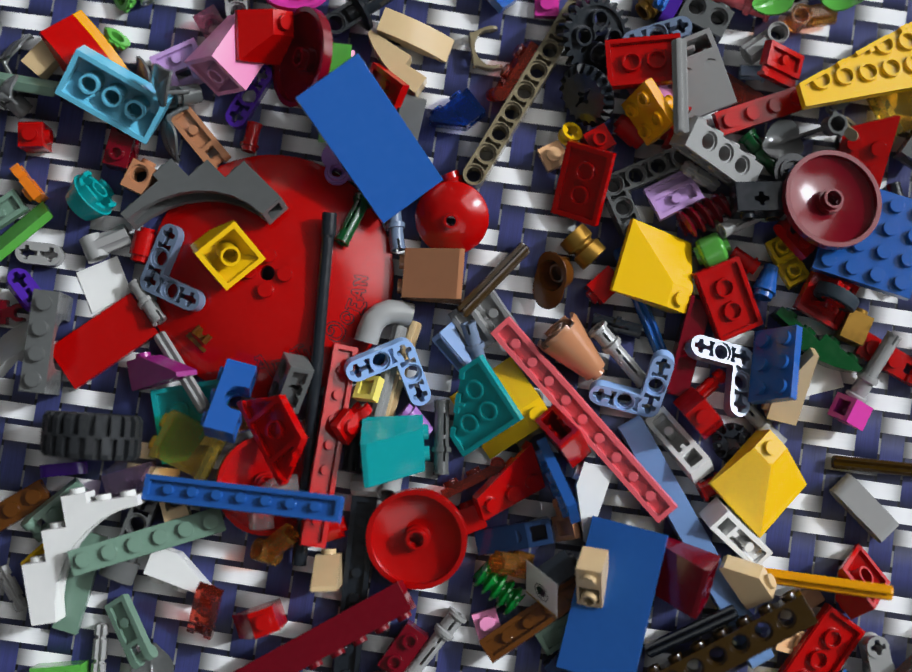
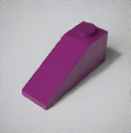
(155, 371)

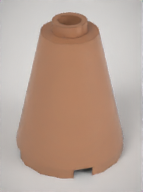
(573, 348)

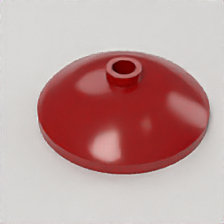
(454, 200)

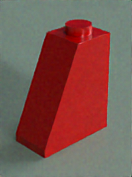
(699, 412)
(563, 436)
(260, 620)

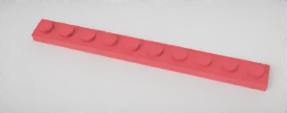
(591, 426)

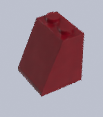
(686, 576)

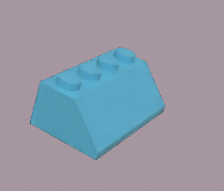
(112, 94)

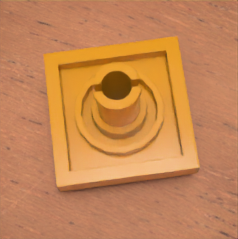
(649, 111)

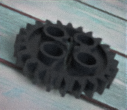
(583, 21)

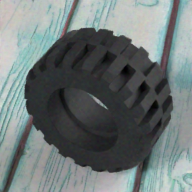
(91, 436)

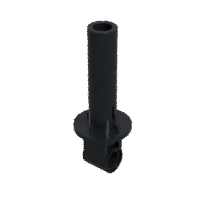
(355, 12)

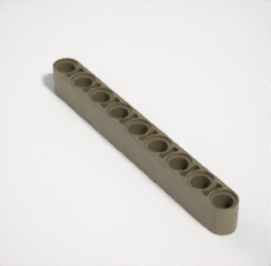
(516, 103)

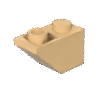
(592, 576)

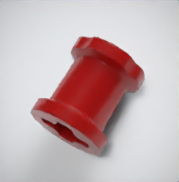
(705, 489)

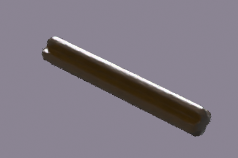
(493, 279)
(871, 465)

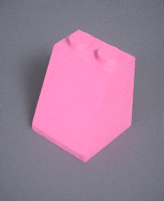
(216, 61)

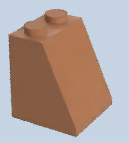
(432, 275)

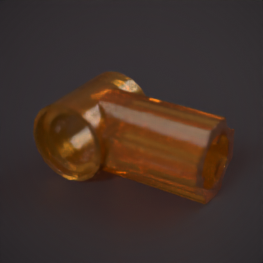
(811, 17)
(272, 549)
(510, 563)

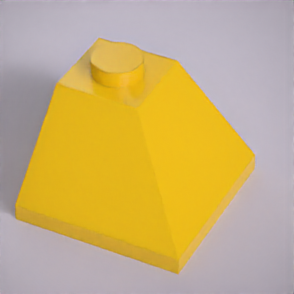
(227, 253)

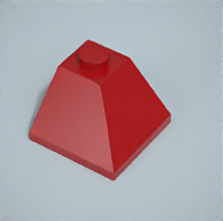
(263, 35)
(861, 568)

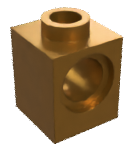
(854, 328)

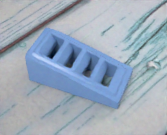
(452, 346)

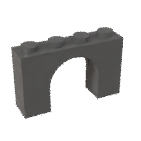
(38, 367)

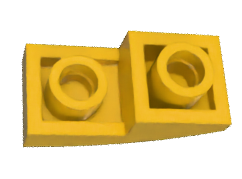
(790, 267)

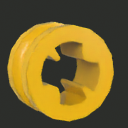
(573, 129)

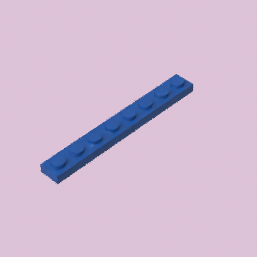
(243, 498)

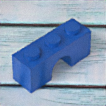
(234, 380)

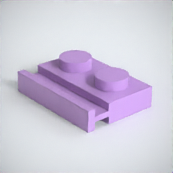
(672, 195)

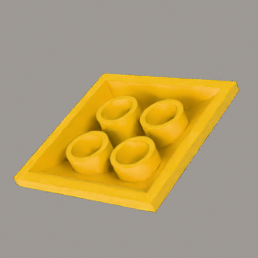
(654, 268)
(527, 402)
(759, 481)

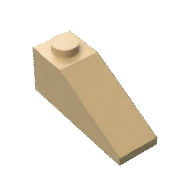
(789, 411)
(327, 571)

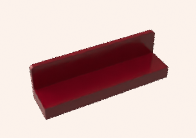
(691, 325)

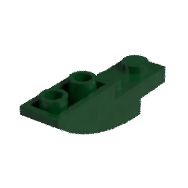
(826, 346)

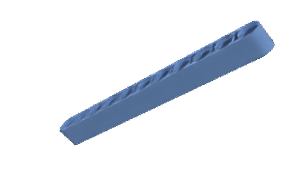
(684, 519)

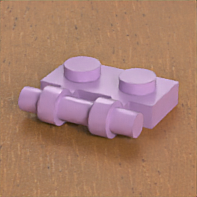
(174, 60)

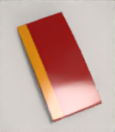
(73, 33)

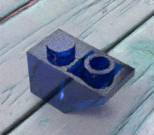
(459, 113)

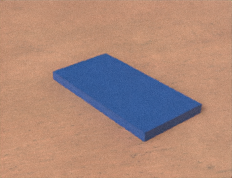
(369, 138)
(614, 635)

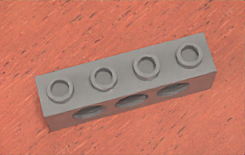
(716, 153)

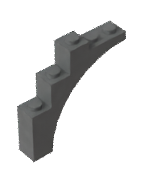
(205, 184)

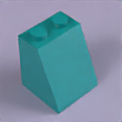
(393, 448)

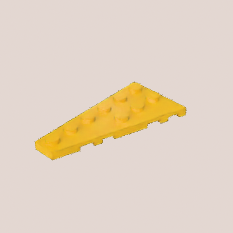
(870, 72)

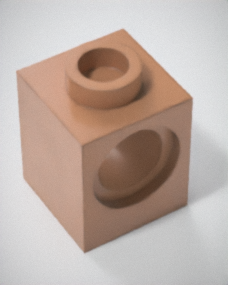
(130, 178)

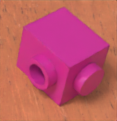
(850, 411)

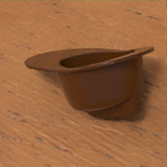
(551, 279)

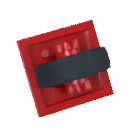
(826, 299)

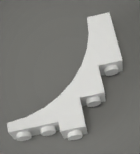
(47, 573)

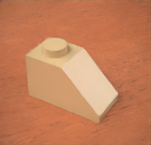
(748, 581)

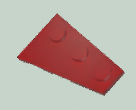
(512, 484)

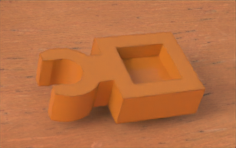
(31, 189)

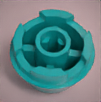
(90, 197)

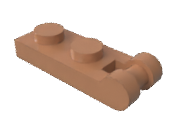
(199, 137)

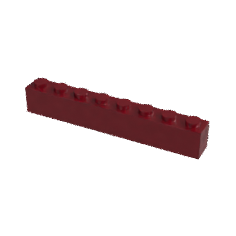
(338, 632)

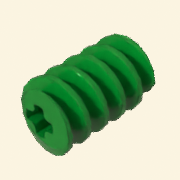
(498, 587)

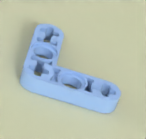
(393, 359)
(639, 397)

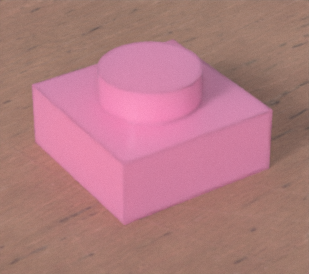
(486, 621)

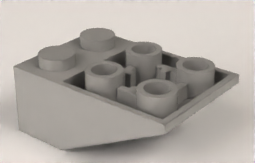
(707, 77)

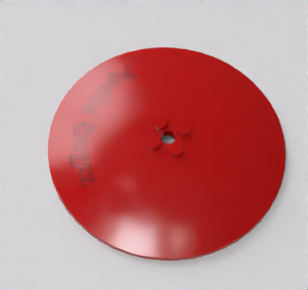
(274, 316)

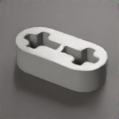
(40, 248)

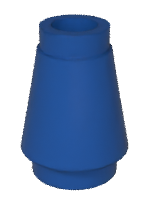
(766, 283)

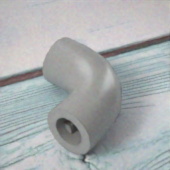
(381, 315)

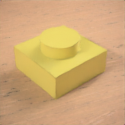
(368, 389)

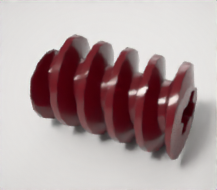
(703, 214)

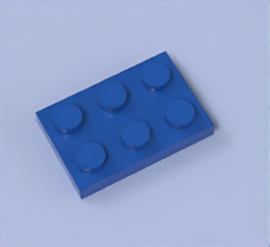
(775, 365)
(557, 481)

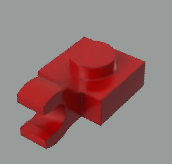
(347, 422)

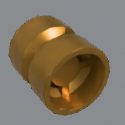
(582, 246)

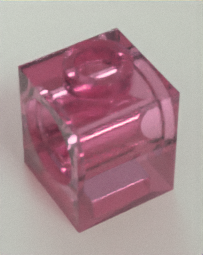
(207, 18)

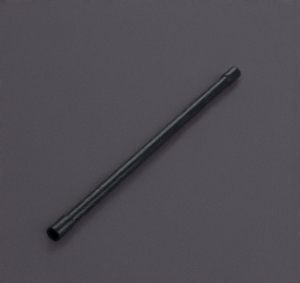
(327, 233)

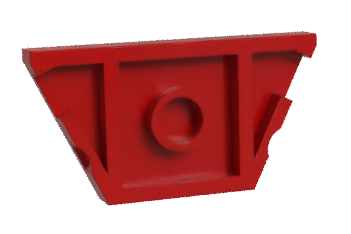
(872, 144)
(276, 433)

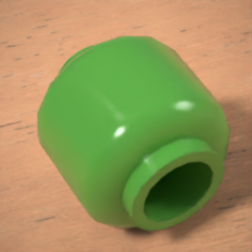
(711, 249)

